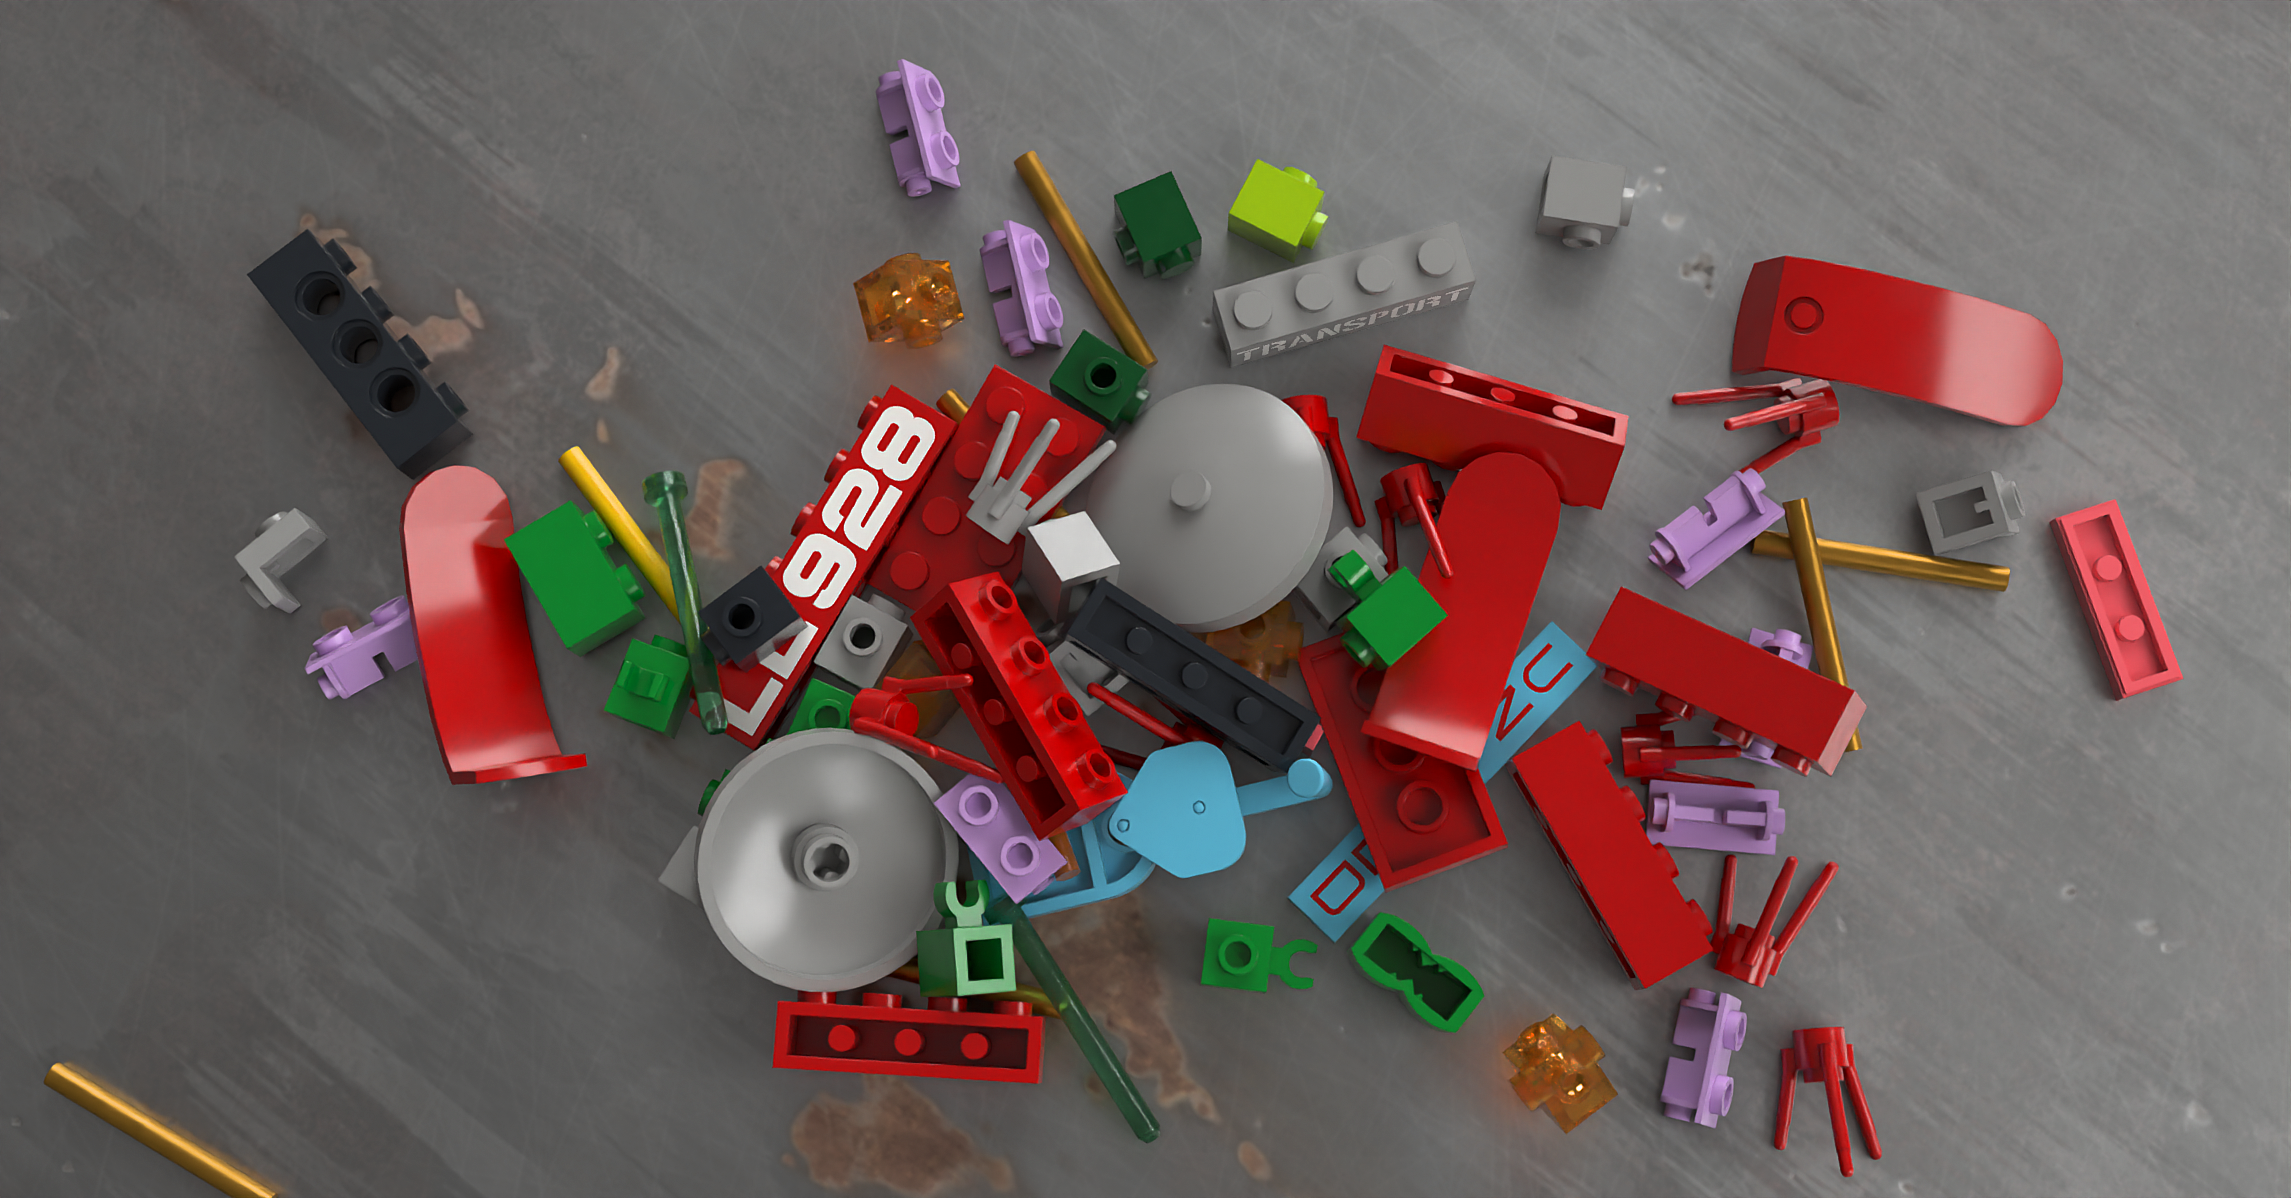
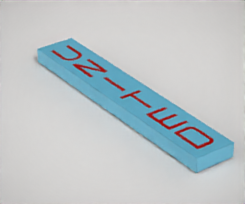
(1535, 688)

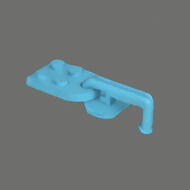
(1175, 815)

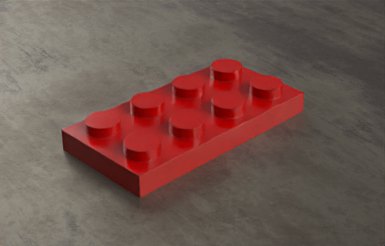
(936, 537)
(1409, 806)

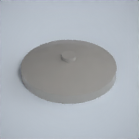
(1213, 505)
(824, 859)

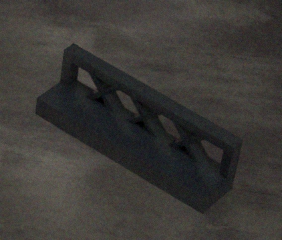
(1190, 676)

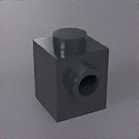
(750, 621)

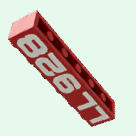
(836, 553)

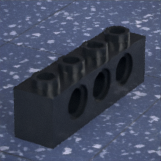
(294, 285)

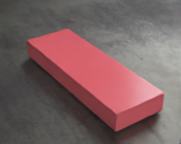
(2116, 600)

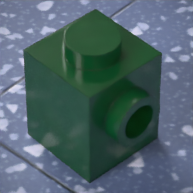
(1156, 228)
(1101, 383)

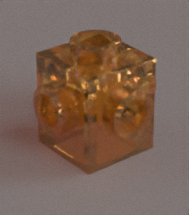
(909, 301)
(1268, 653)
(1559, 1072)

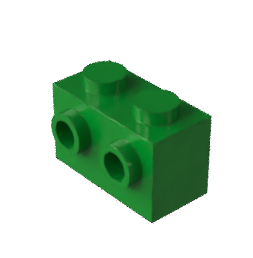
(576, 577)

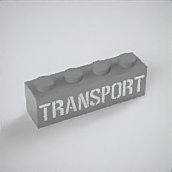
(1343, 294)

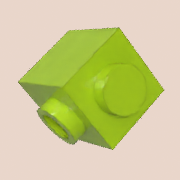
(1278, 210)

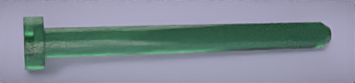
(665, 492)
(1075, 1016)

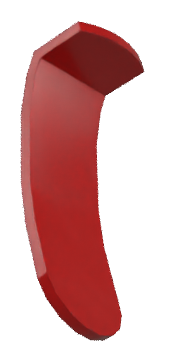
(1897, 339)
(1498, 541)
(474, 631)

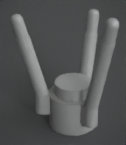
(1002, 506)

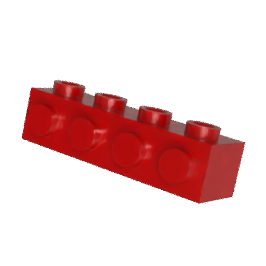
(1466, 414)
(1726, 682)
(1019, 705)
(1610, 856)
(910, 1041)

